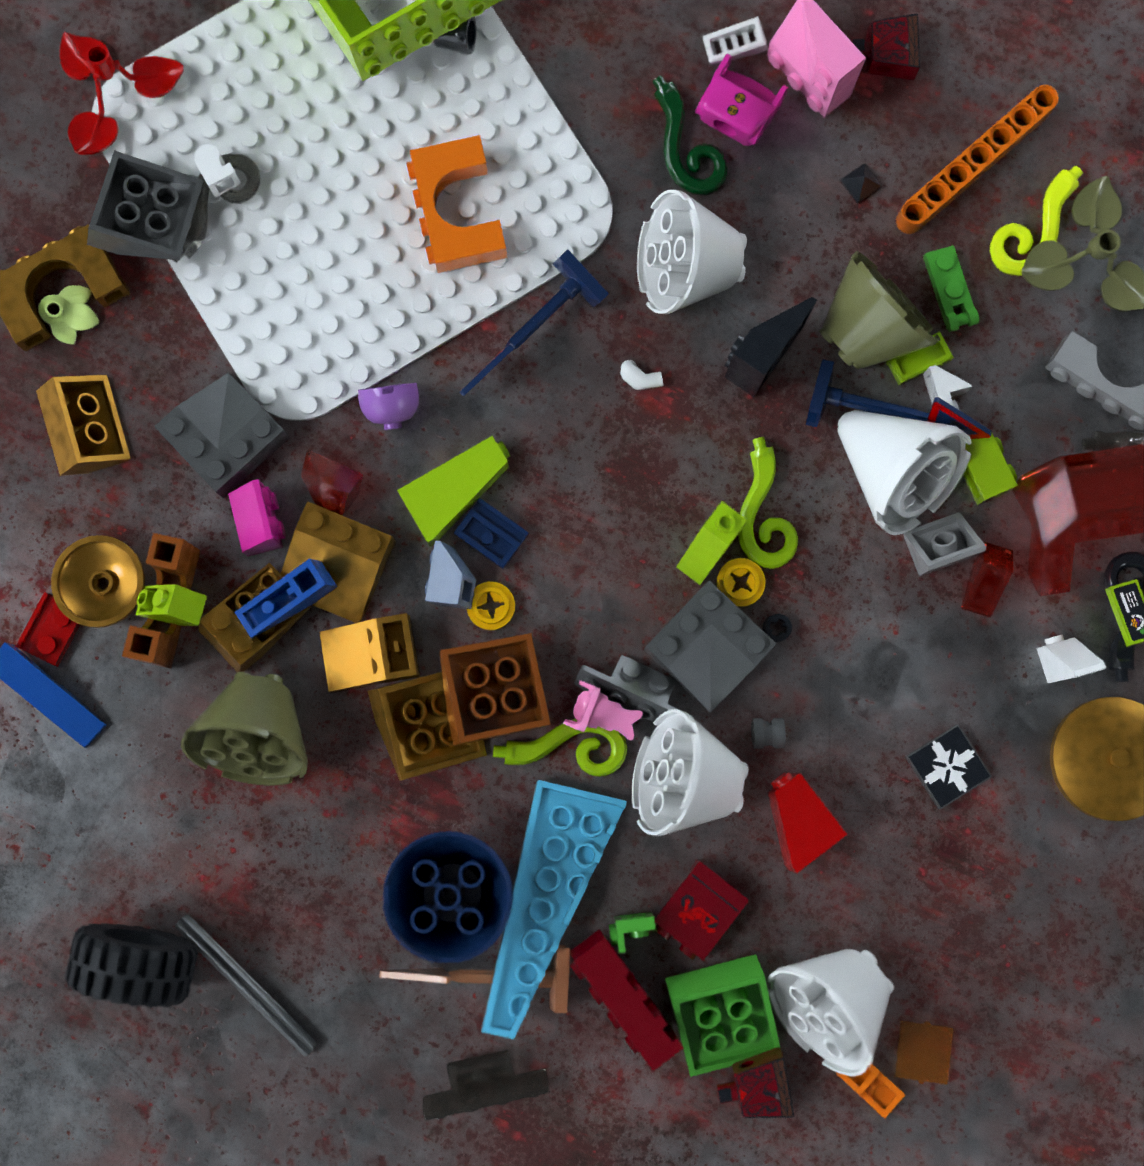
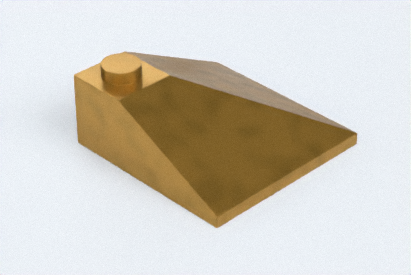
(417, 727)

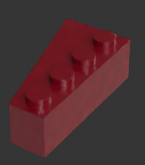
(625, 999)

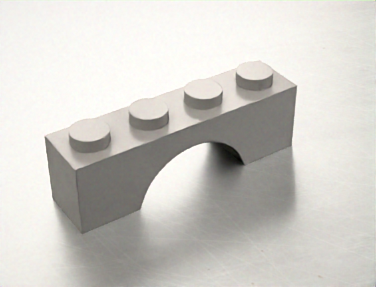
(1077, 364)

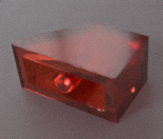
(330, 483)
(988, 580)

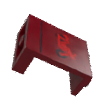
(699, 911)

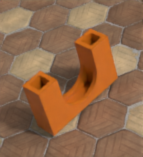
(434, 170)

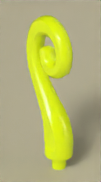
(1058, 191)

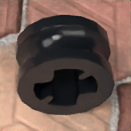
(773, 619)

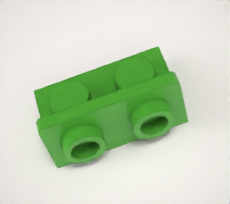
(635, 924)

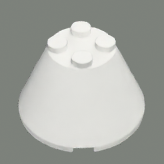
(686, 253)
(684, 776)
(833, 1007)

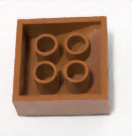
(493, 689)

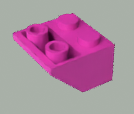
(255, 518)

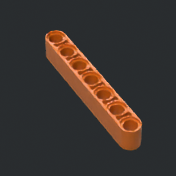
(985, 148)

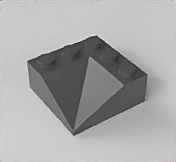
(222, 433)
(709, 646)

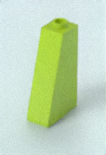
(452, 488)
(711, 543)

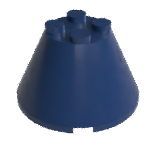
(447, 897)

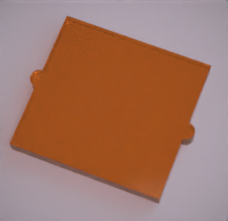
(923, 1052)

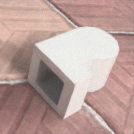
(213, 169)

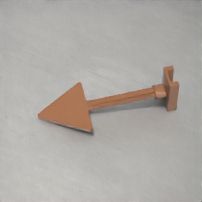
(555, 978)

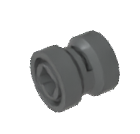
(768, 733)

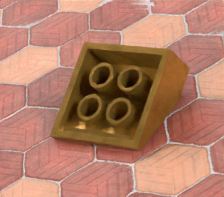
(349, 552)

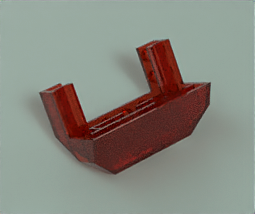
(1077, 502)

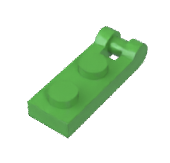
(950, 288)

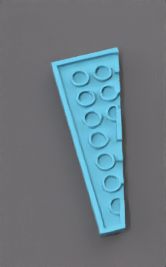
(556, 862)

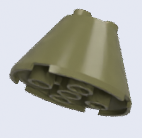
(873, 318)
(249, 733)

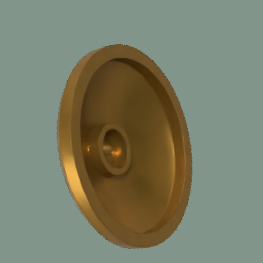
(79, 575)

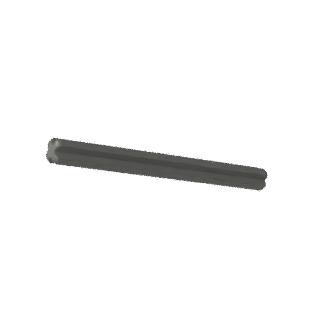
(246, 985)

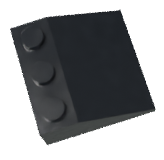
(759, 352)

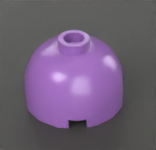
(389, 404)

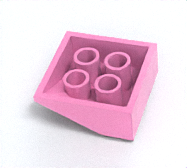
(816, 57)

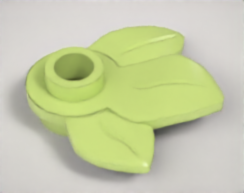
(72, 315)

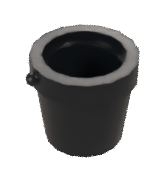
(460, 39)

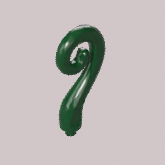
(673, 107)

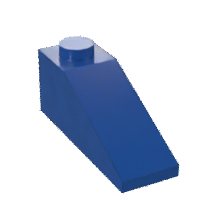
(286, 597)

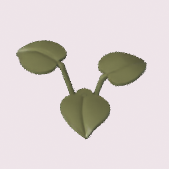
(1101, 210)

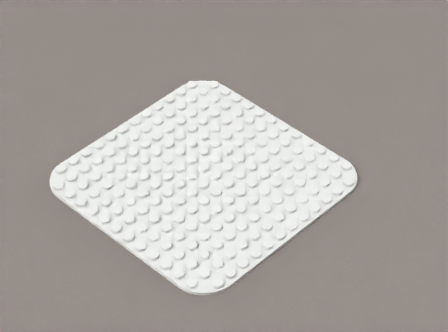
(327, 265)

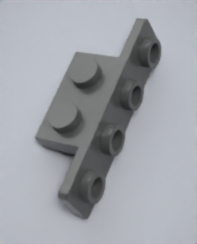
(633, 687)

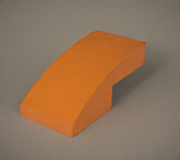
(875, 1090)

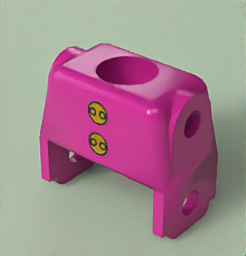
(738, 105)

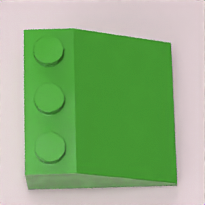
(722, 1014)

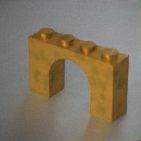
(21, 281)

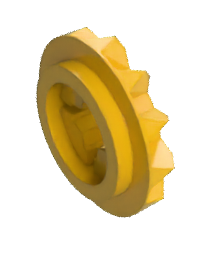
(738, 568)
(502, 615)

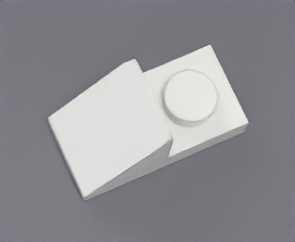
(944, 385)

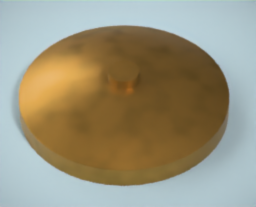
(1101, 758)

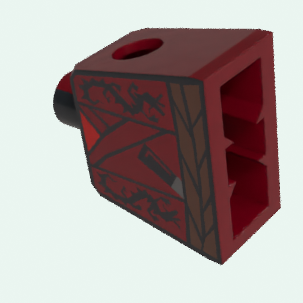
(892, 47)
(759, 1086)

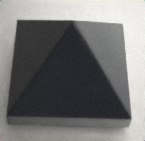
(861, 183)

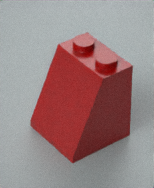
(801, 821)

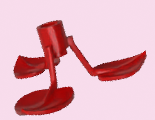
(86, 56)

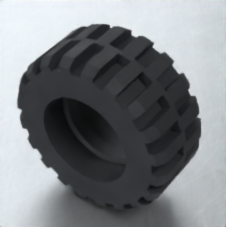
(131, 965)

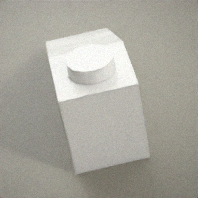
(1067, 659)

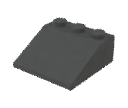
(143, 209)

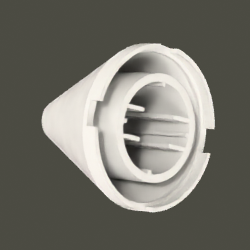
(903, 464)

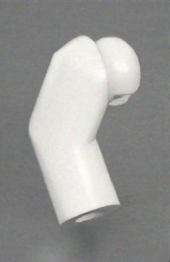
(637, 378)

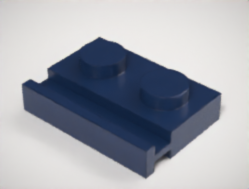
(491, 533)

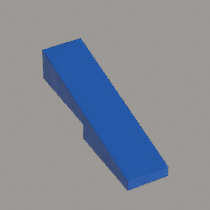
(48, 696)

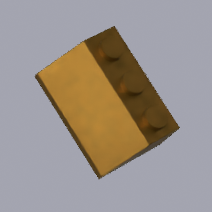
(82, 423)

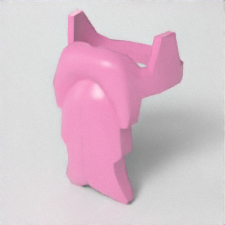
(596, 710)

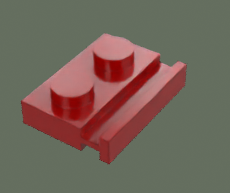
(48, 632)

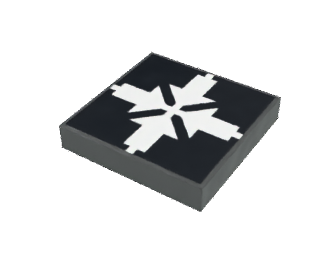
(948, 766)

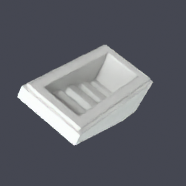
(732, 32)

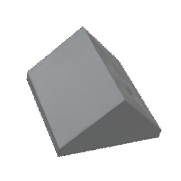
(942, 543)

